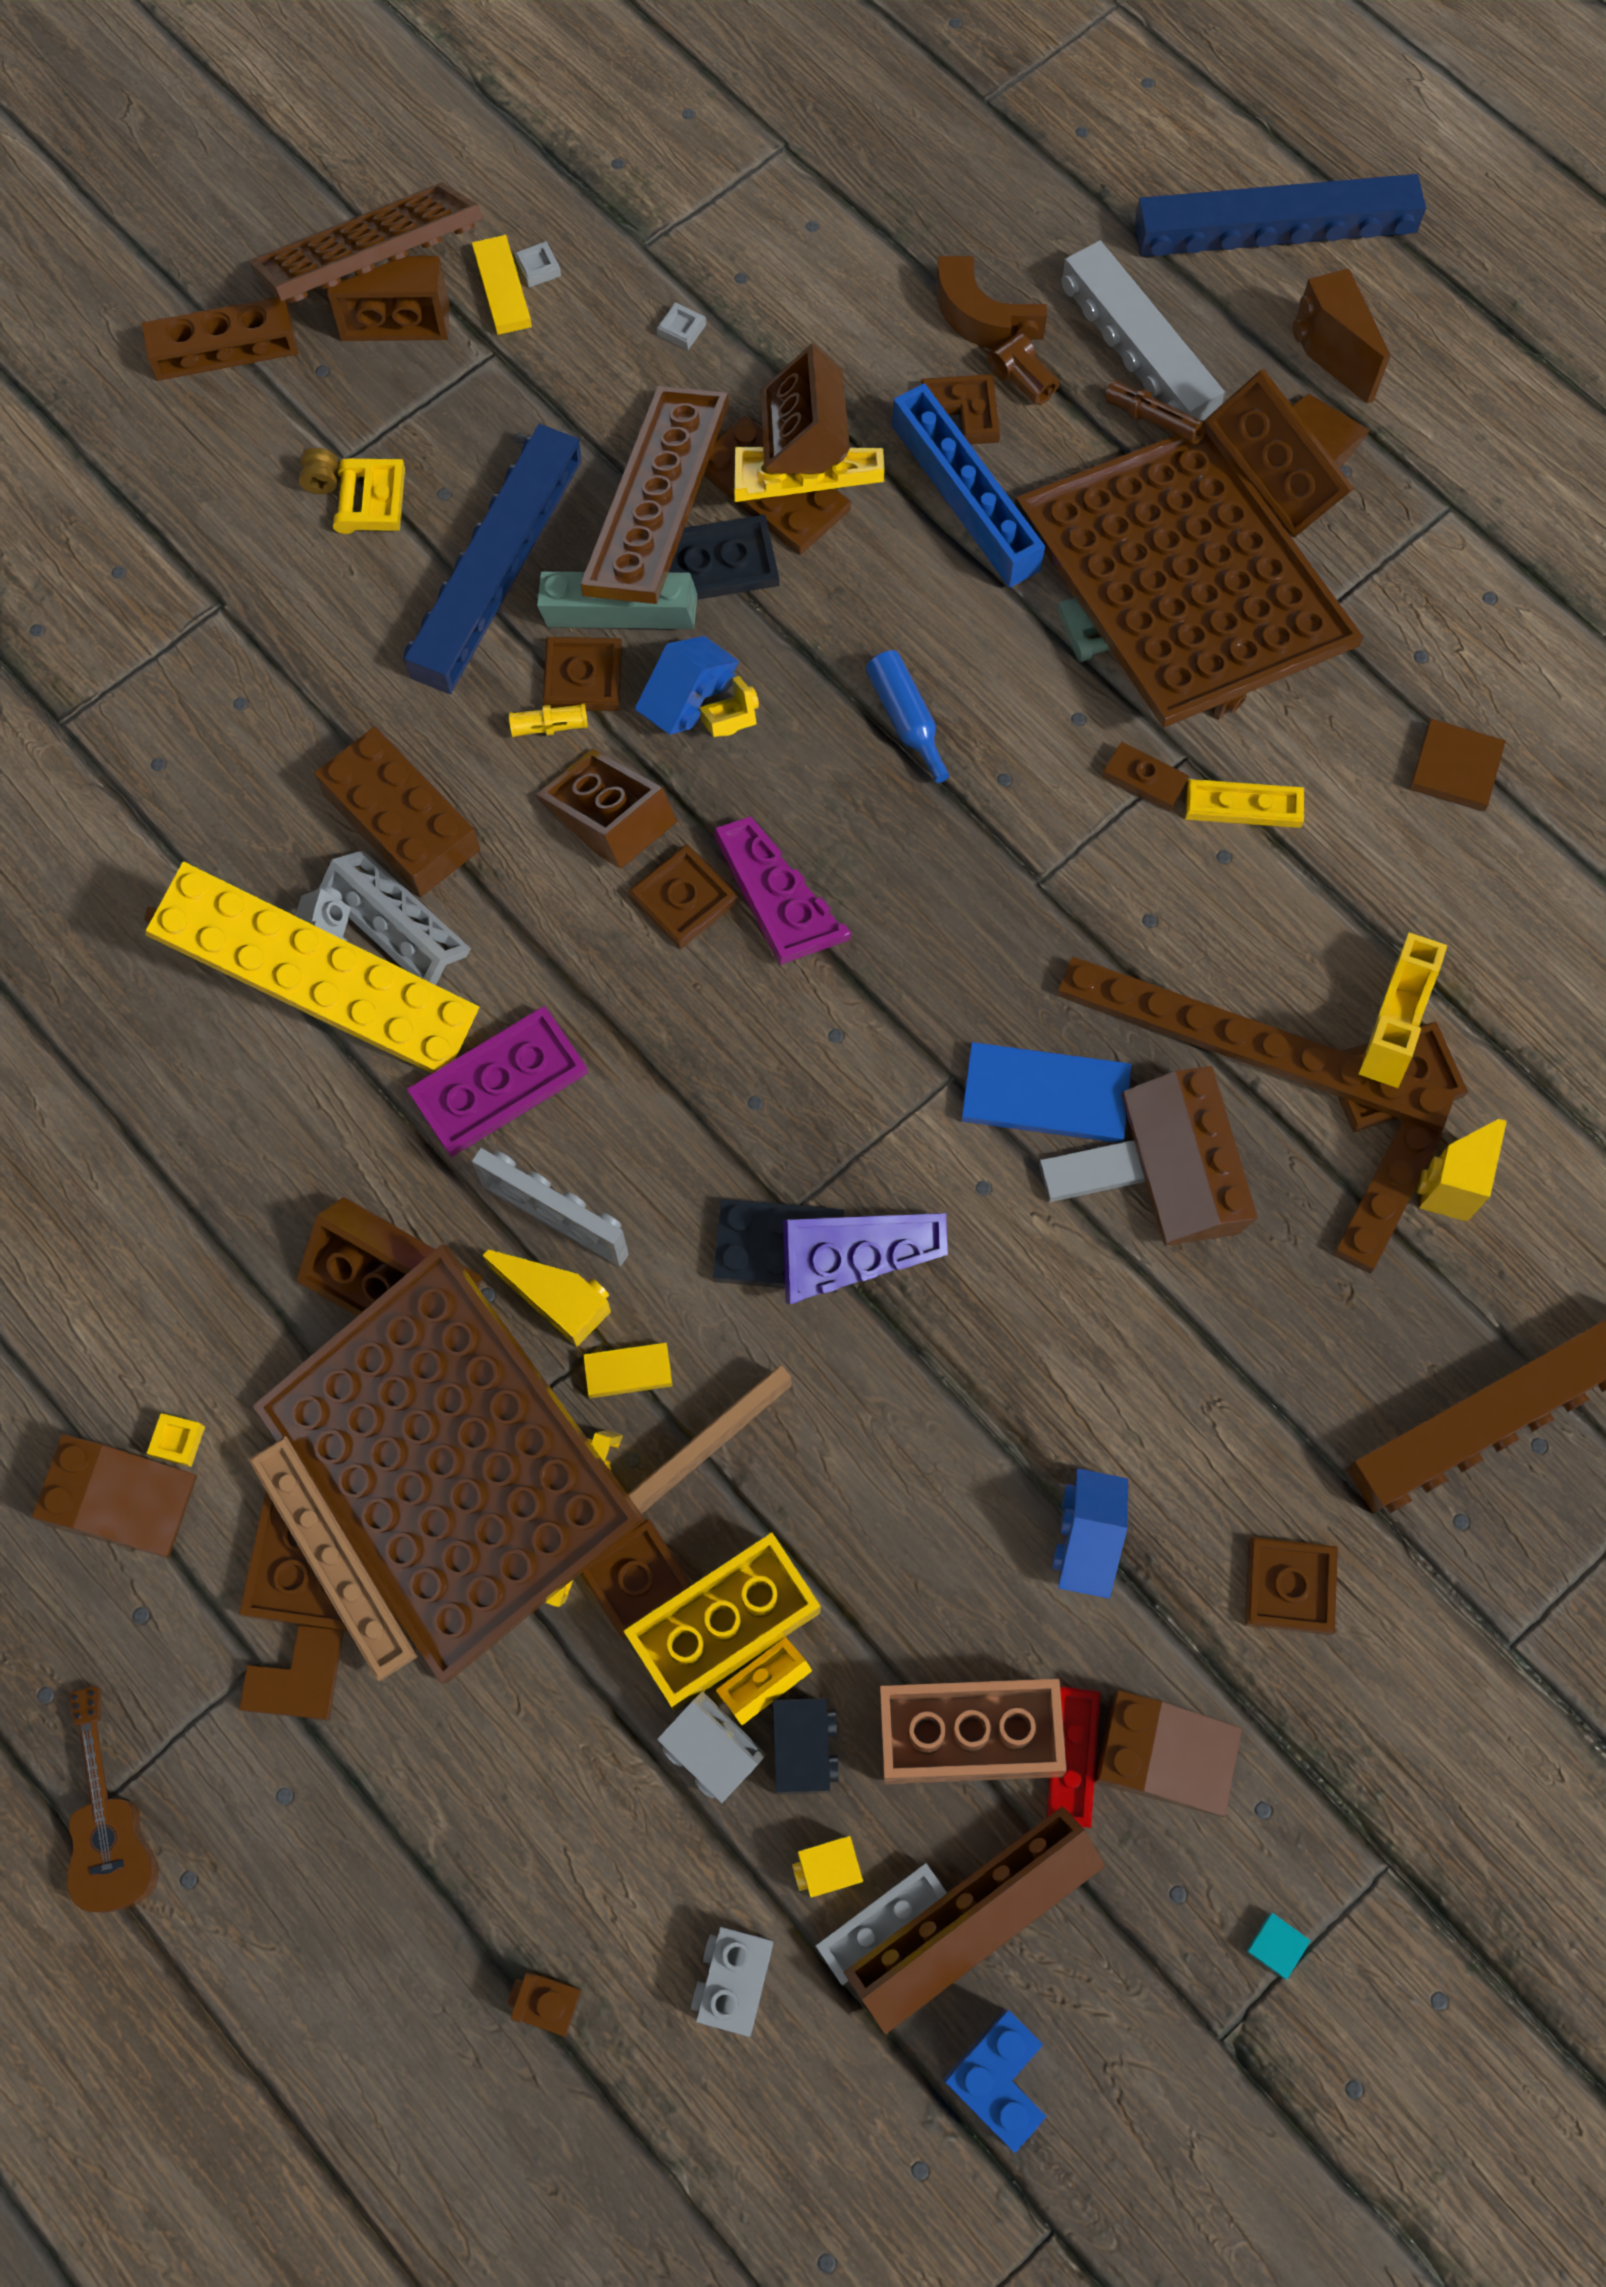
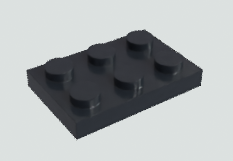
(727, 557)
(753, 1243)

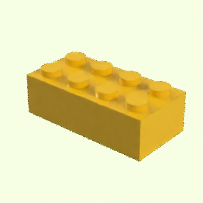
(723, 1621)

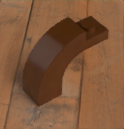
(977, 315)

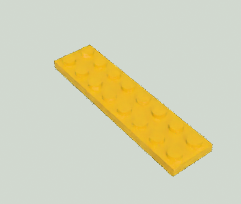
(311, 969)

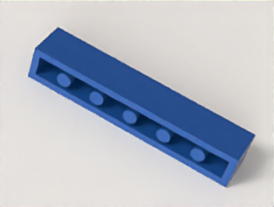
(967, 485)

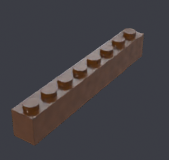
(1482, 1421)

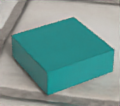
(1278, 1946)

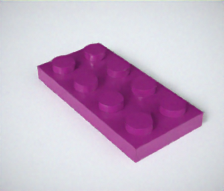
(497, 1081)

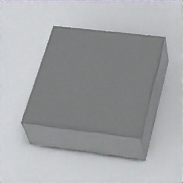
(537, 264)
(681, 326)

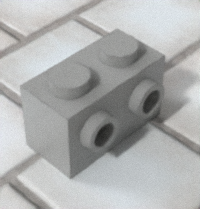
(711, 1748)
(734, 1981)

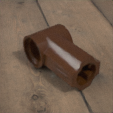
(1018, 362)

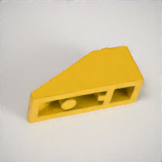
(556, 1294)

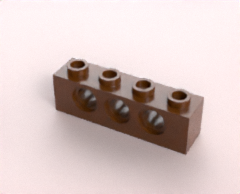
(219, 338)

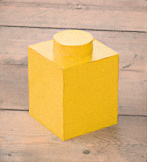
(827, 1867)

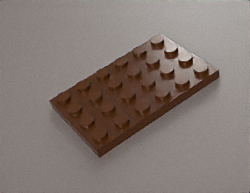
(365, 241)

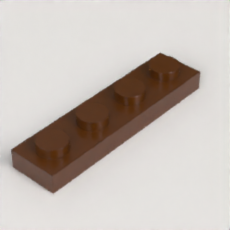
(1387, 1195)

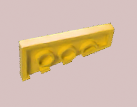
(754, 482)

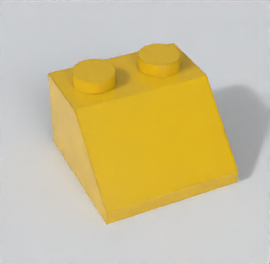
(1463, 1174)

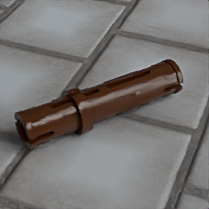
(1143, 406)

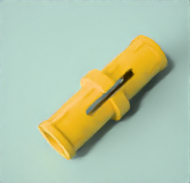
(548, 720)

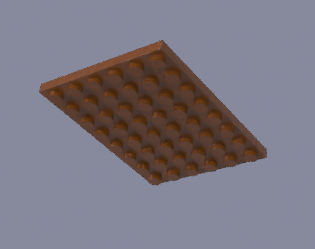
(1187, 575)
(449, 1463)

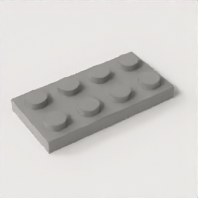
(561, 1212)

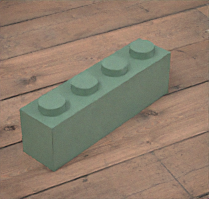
(564, 606)

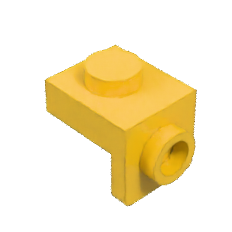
(731, 714)

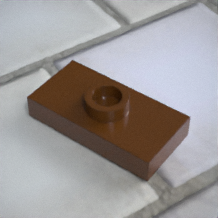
(1145, 776)

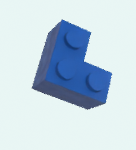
(682, 680)
(1094, 1531)
(986, 2076)

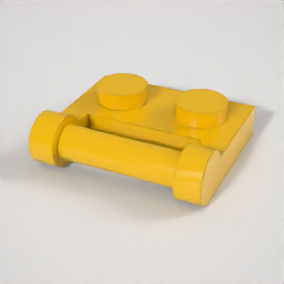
(380, 498)

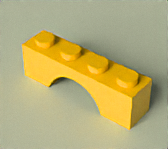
(1402, 1010)

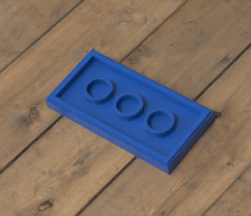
(1046, 1092)

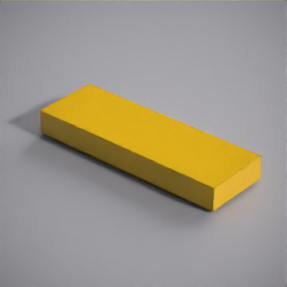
(501, 284)
(1244, 803)

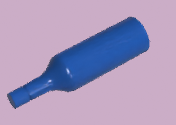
(906, 708)

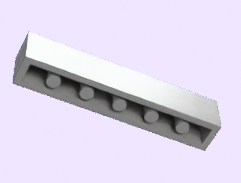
(1139, 332)

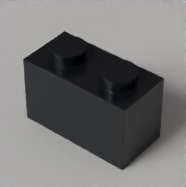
(803, 1746)

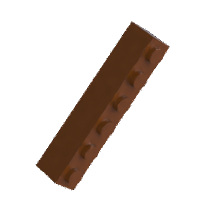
(974, 1919)

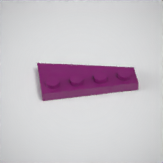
(783, 905)

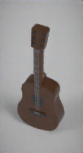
(110, 1858)

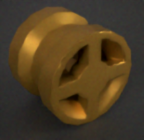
(318, 471)

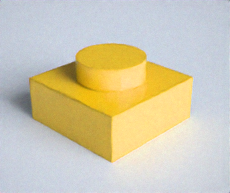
(176, 1440)

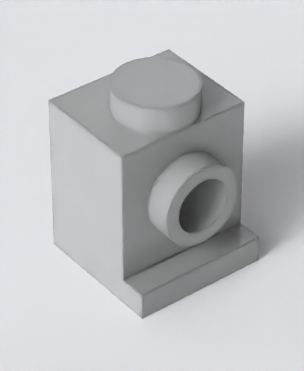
(325, 910)

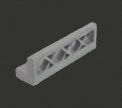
(388, 920)

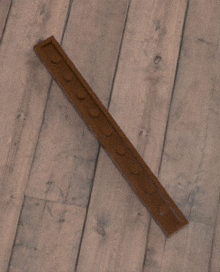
(1252, 1043)

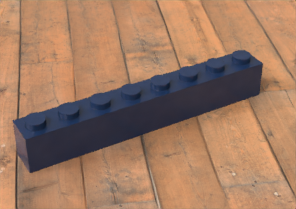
(1279, 215)
(492, 559)

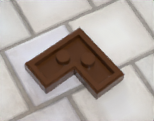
(973, 400)
(304, 1689)

